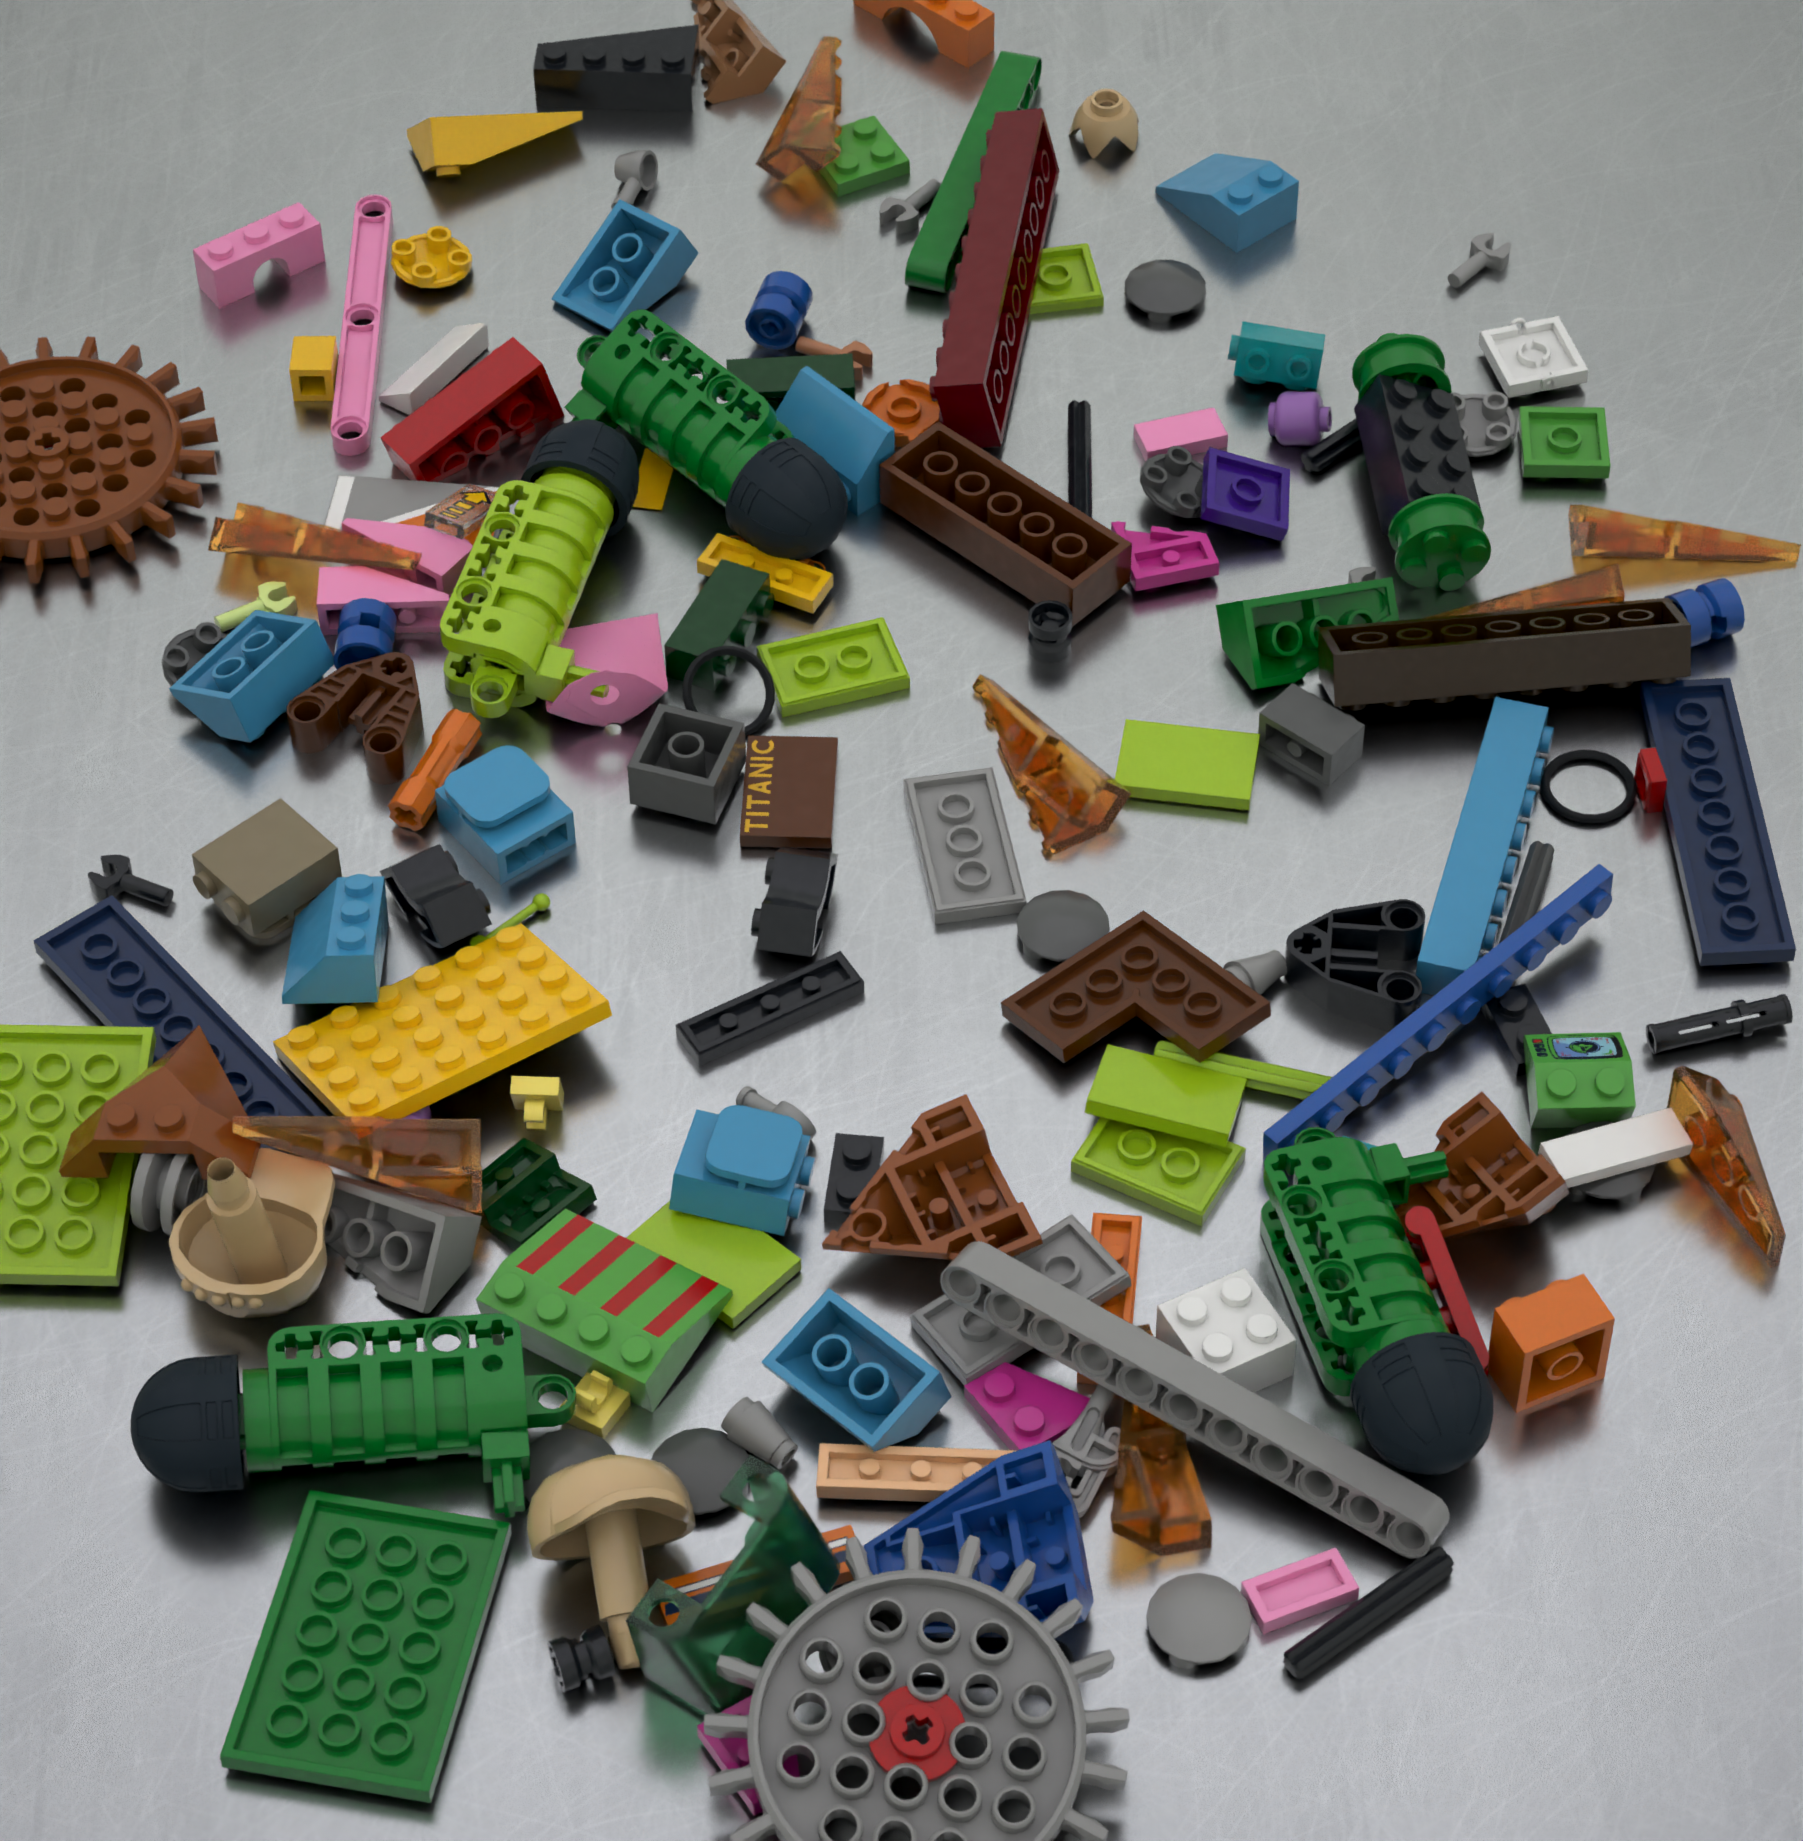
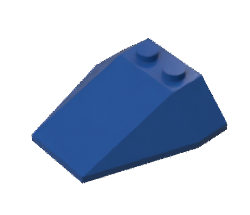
(1020, 1513)

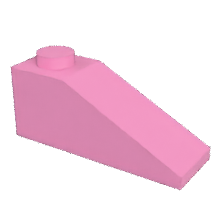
(440, 558)
(415, 605)

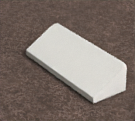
(436, 368)

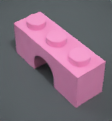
(229, 262)

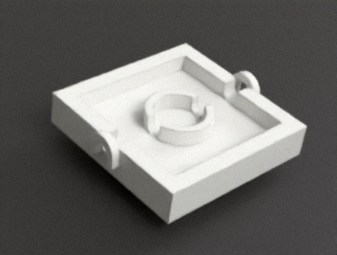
(1534, 357)

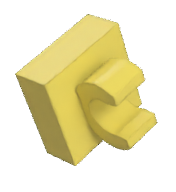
(536, 1097)
(598, 1404)

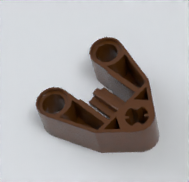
(375, 697)

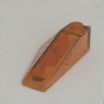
(1727, 1158)

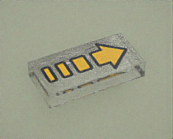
(460, 512)

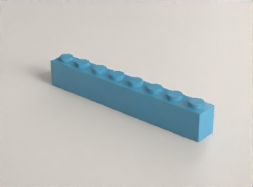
(1484, 842)

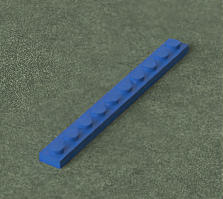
(1453, 1005)

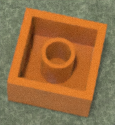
(1549, 1342)

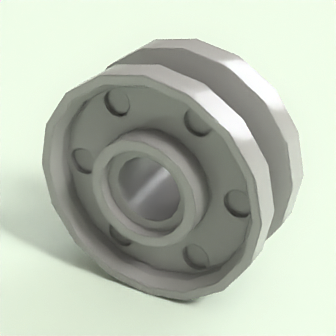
(164, 1189)

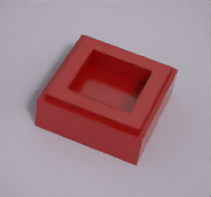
(1650, 780)

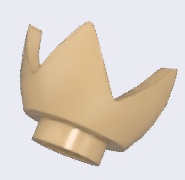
(1103, 117)

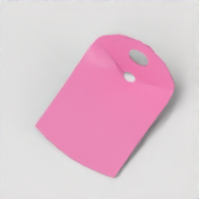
(628, 661)

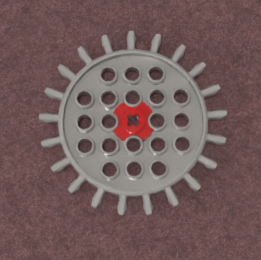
(842, 1626)

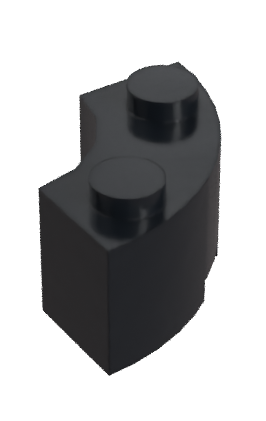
(797, 893)
(438, 896)

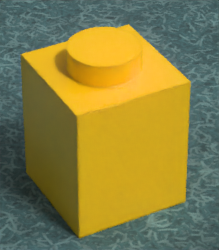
(313, 368)

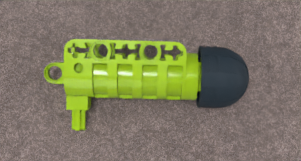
(512, 629)

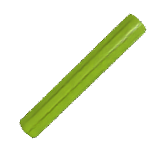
(1259, 1074)

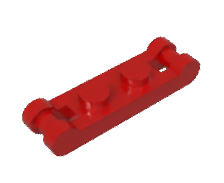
(1441, 1275)

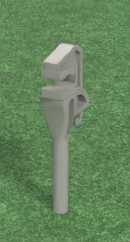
(1088, 1450)

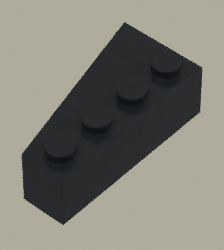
(620, 71)

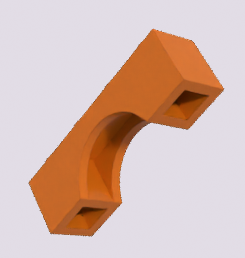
(959, 26)

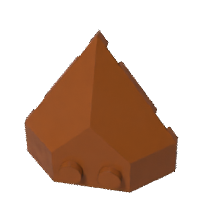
(169, 1109)
(1491, 1175)
(937, 1195)

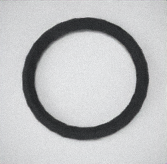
(749, 657)
(1588, 818)

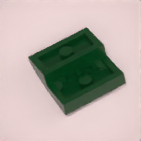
(527, 1191)

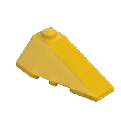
(462, 141)

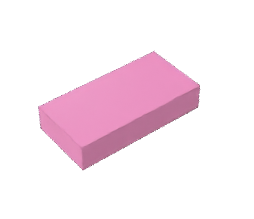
(1191, 430)
(1299, 1590)

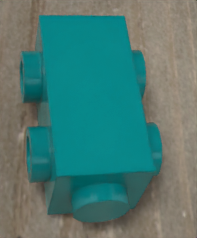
(1277, 355)

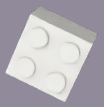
(1230, 1331)

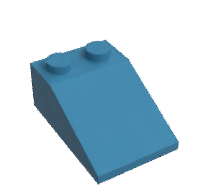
(1234, 197)
(625, 267)

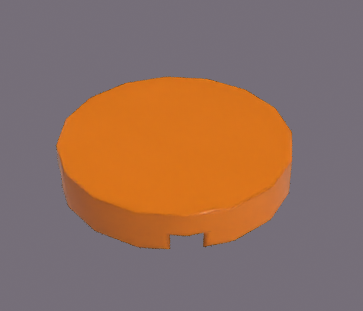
(904, 408)

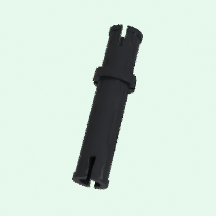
(1771, 1013)

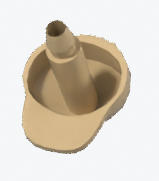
(256, 1240)
(610, 1514)

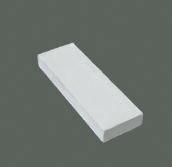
(1617, 1147)

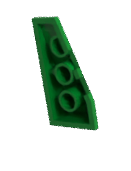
(1277, 635)

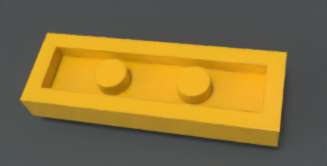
(790, 580)

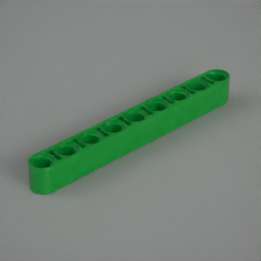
(940, 239)

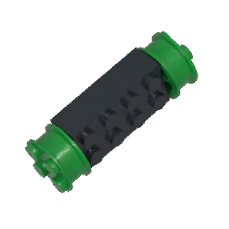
(1419, 462)

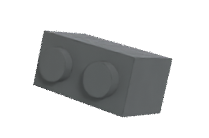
(1311, 734)

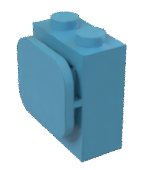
(505, 812)
(743, 1168)

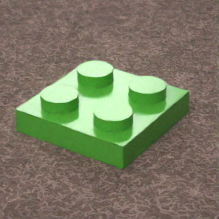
(865, 158)
(1564, 442)

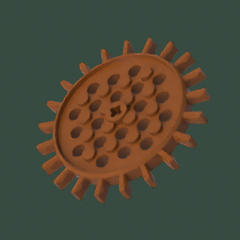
(93, 454)

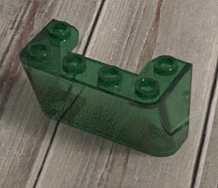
(687, 1651)

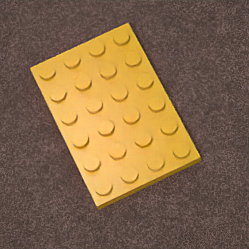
(443, 1028)

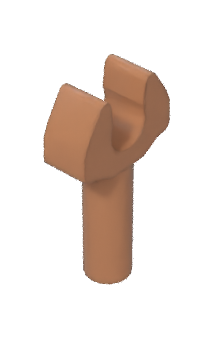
(861, 353)

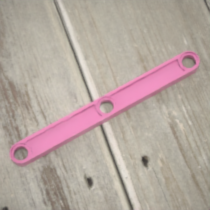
(361, 343)

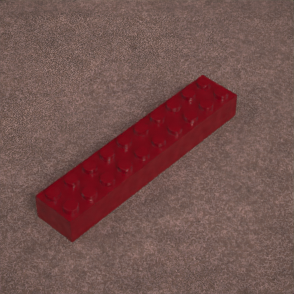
(996, 278)

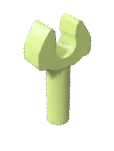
(271, 598)

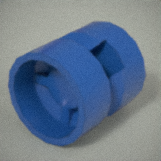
(778, 310)
(1711, 609)
(364, 631)

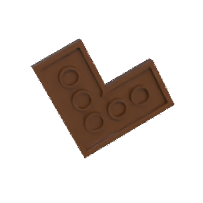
(1143, 974)

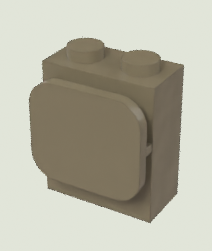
(266, 869)

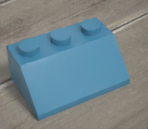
(841, 433)
(254, 674)
(339, 944)
(858, 1373)

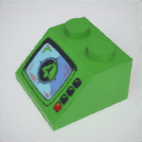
(1578, 1079)

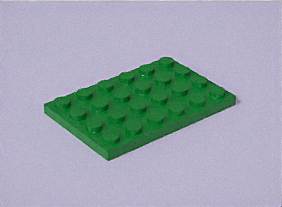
(367, 1646)

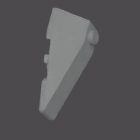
(400, 1241)

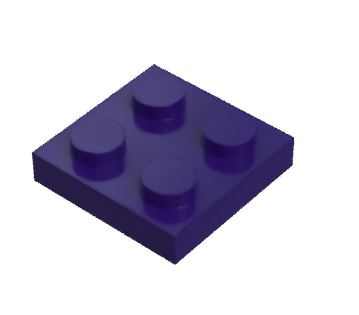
(1245, 494)

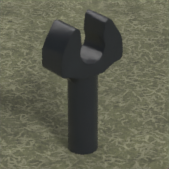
(123, 880)

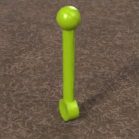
(540, 903)

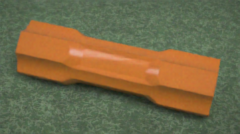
(450, 745)

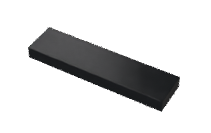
(769, 1008)

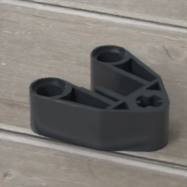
(1338, 957)

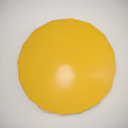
(431, 259)

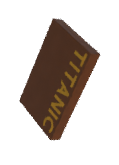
(789, 792)

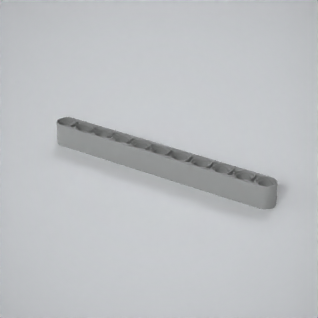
(1196, 1399)

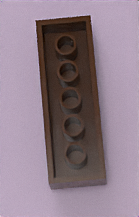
(1004, 522)

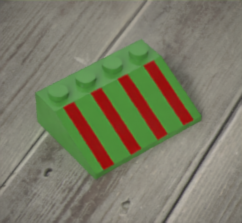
(605, 1305)

